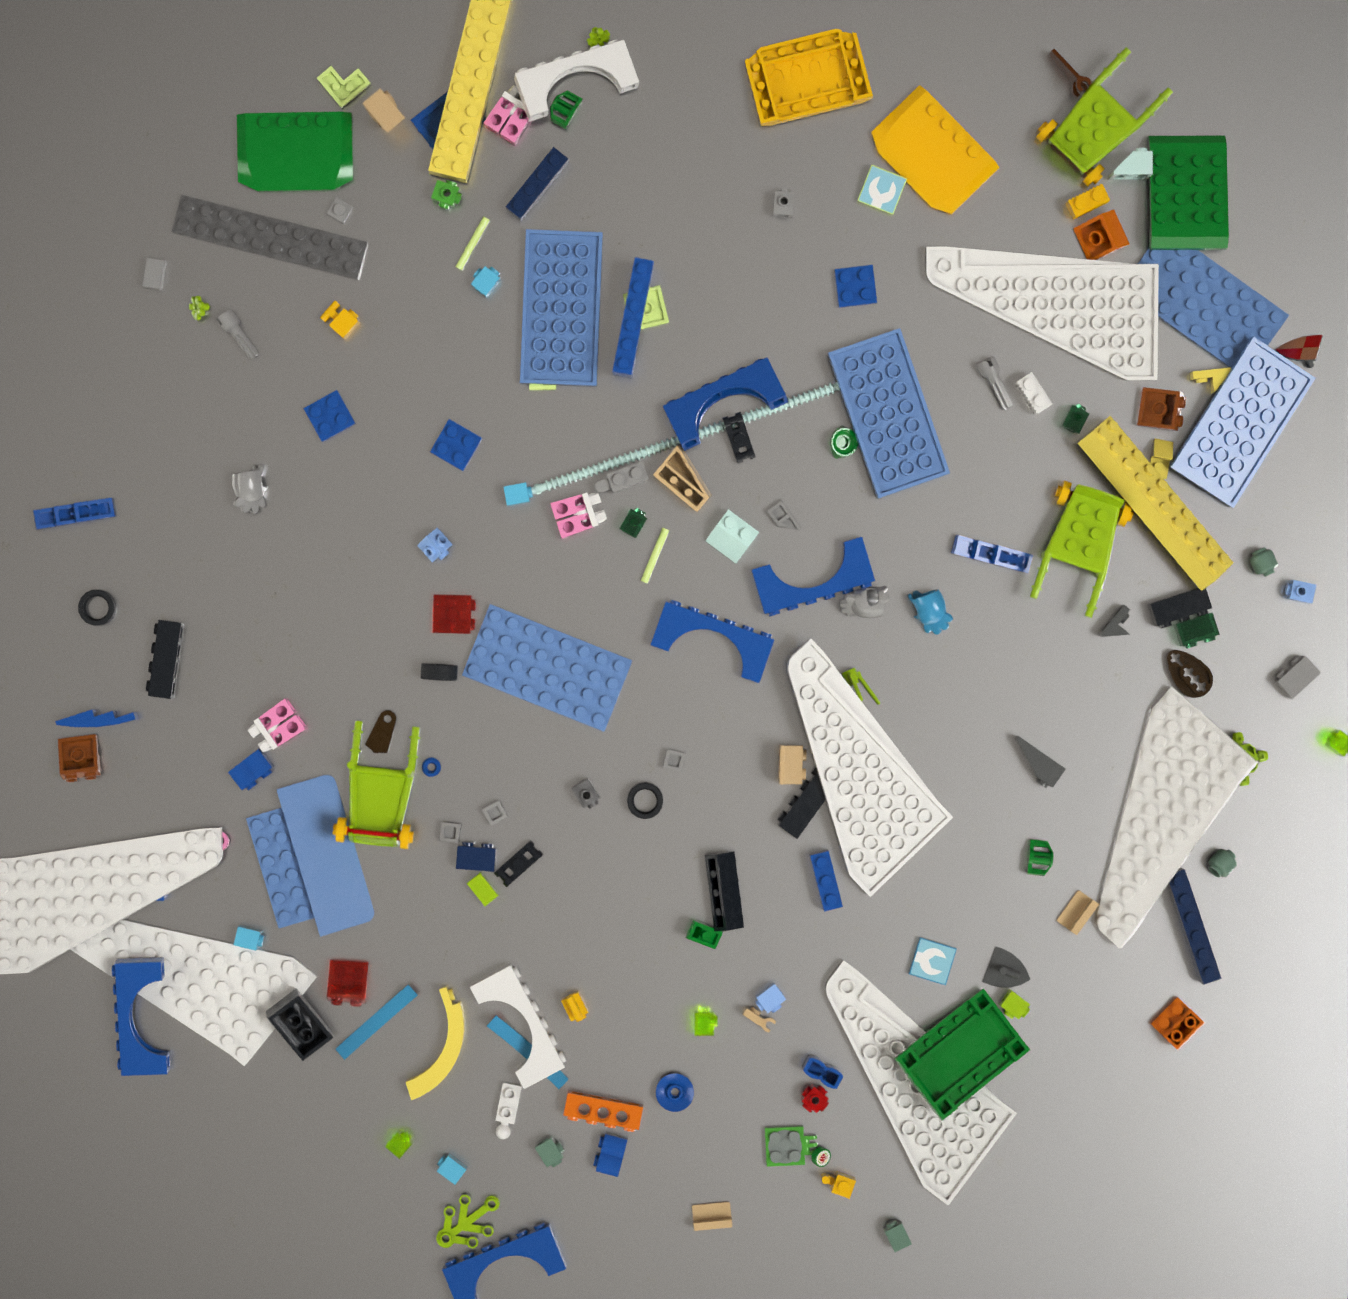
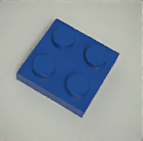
(855, 286)
(329, 416)
(456, 445)

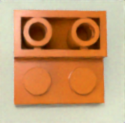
(1177, 1023)

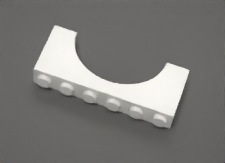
(609, 60)
(544, 1056)

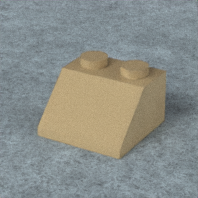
(791, 764)

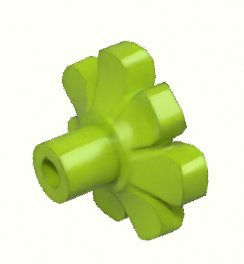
(598, 37)
(198, 307)

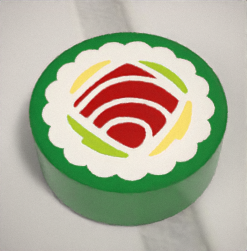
(821, 1156)

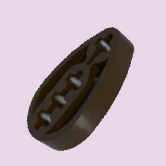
(1198, 669)

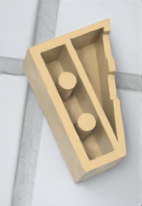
(383, 110)
(683, 479)

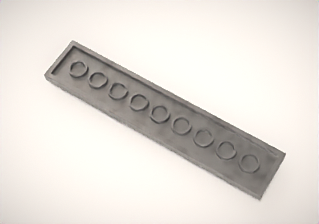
(269, 237)

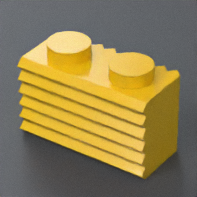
(1087, 201)

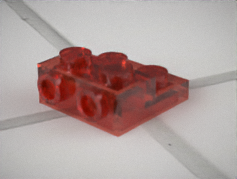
(453, 614)
(347, 983)

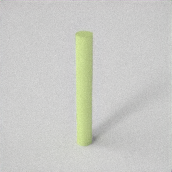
(472, 243)
(654, 556)

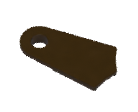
(382, 733)

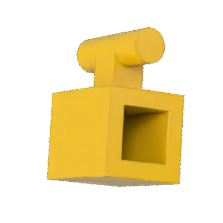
(343, 322)
(575, 1006)
(841, 1184)

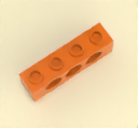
(633, 1110)

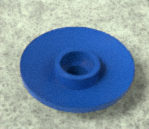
(674, 1102)

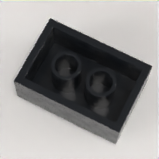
(299, 1024)

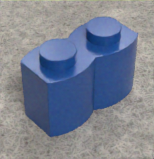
(251, 769)
(828, 1074)
(611, 1154)

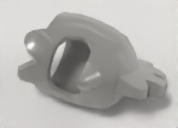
(249, 489)
(865, 602)

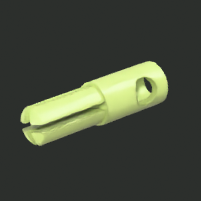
(542, 387)

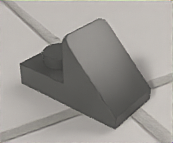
(1112, 627)

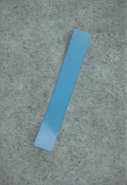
(376, 1022)
(521, 1045)

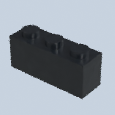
(1180, 607)

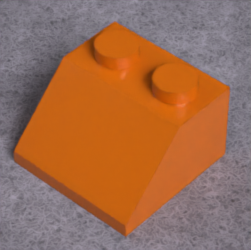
(1101, 235)

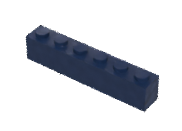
(1193, 928)

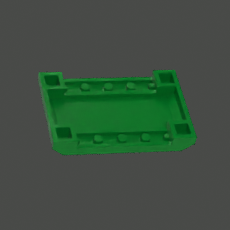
(1188, 193)
(961, 1054)

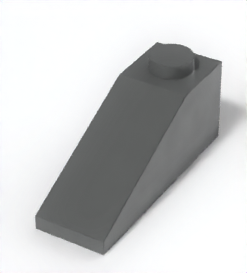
(1041, 765)

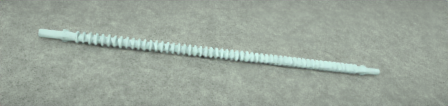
(539, 488)

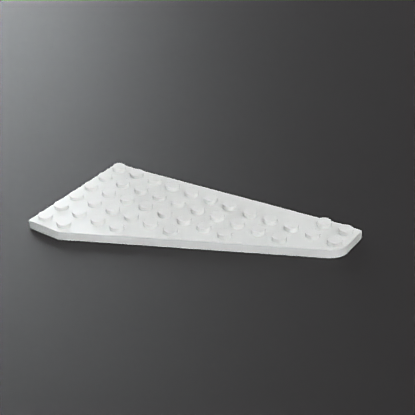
(1081, 305)
(870, 788)
(1175, 794)
(76, 893)
(206, 982)
(939, 1150)

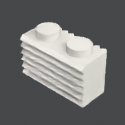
(1033, 393)

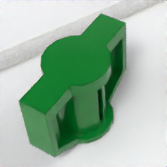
(564, 108)
(1039, 858)

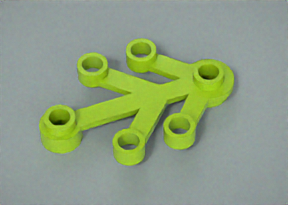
(465, 1223)

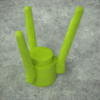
(851, 677)

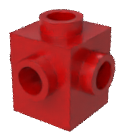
(814, 1091)

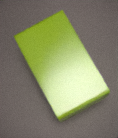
(482, 889)

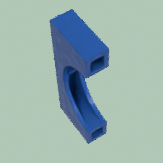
(633, 317)
(754, 380)
(852, 573)
(752, 646)
(135, 1054)
(536, 1244)

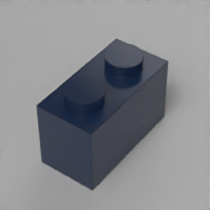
(476, 857)

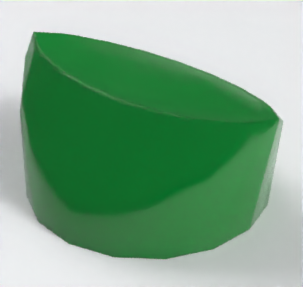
(843, 442)

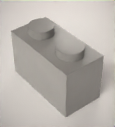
(1297, 676)

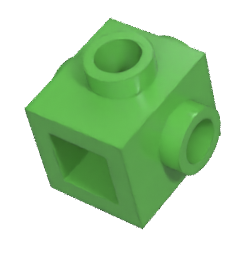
(441, 189)

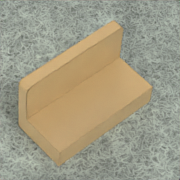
(1077, 912)
(712, 1216)

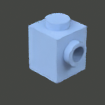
(1300, 591)
(770, 999)

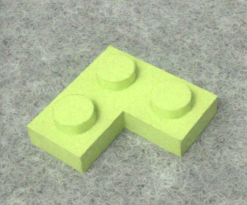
(343, 90)

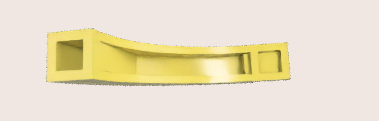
(439, 1070)

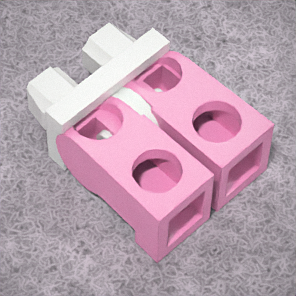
(508, 108)
(581, 508)
(271, 728)

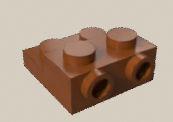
(1161, 409)
(79, 758)

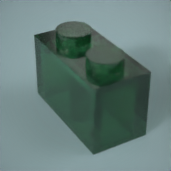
(1196, 629)

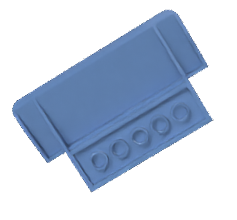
(303, 863)

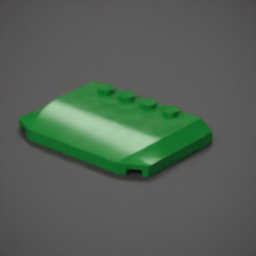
(295, 151)

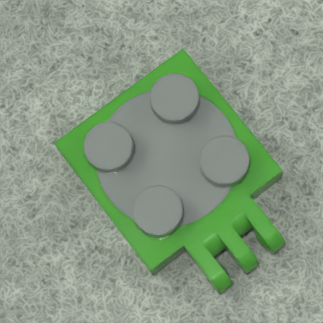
(787, 1145)

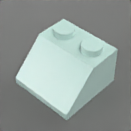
(1135, 167)
(732, 536)

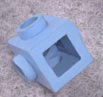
(435, 545)

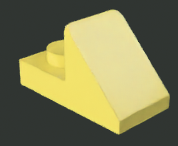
(1216, 377)
(1161, 456)

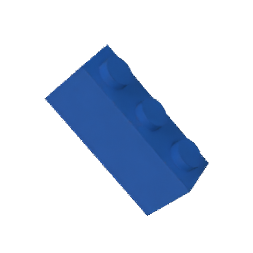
(826, 880)

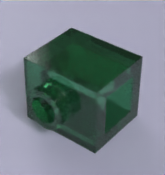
(1075, 419)
(634, 522)

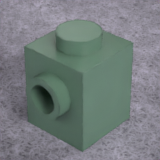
(550, 1151)
(897, 1235)

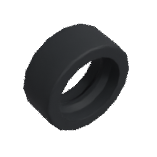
(111, 607)
(439, 672)
(630, 800)

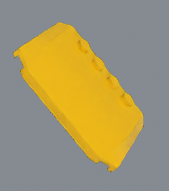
(808, 76)
(932, 152)

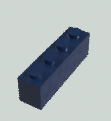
(537, 184)

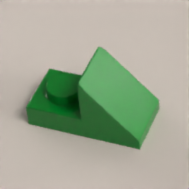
(703, 934)

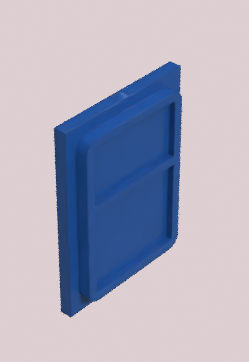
(429, 120)

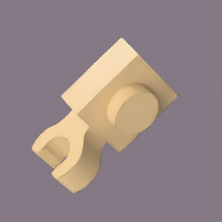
(754, 1015)

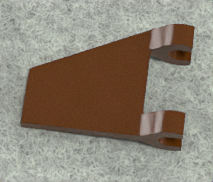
(1075, 79)

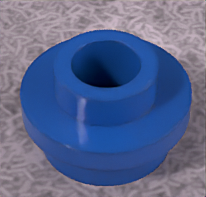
(426, 771)

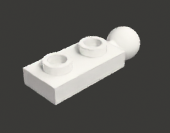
(507, 1109)

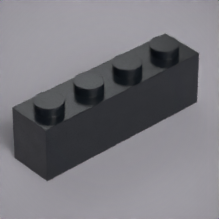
(165, 659)
(803, 806)
(724, 891)

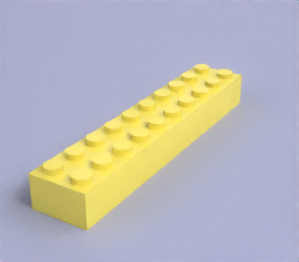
(469, 89)
(1155, 503)

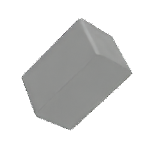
(154, 274)

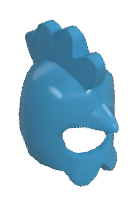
(931, 610)

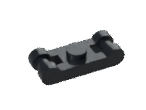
(739, 437)
(518, 863)

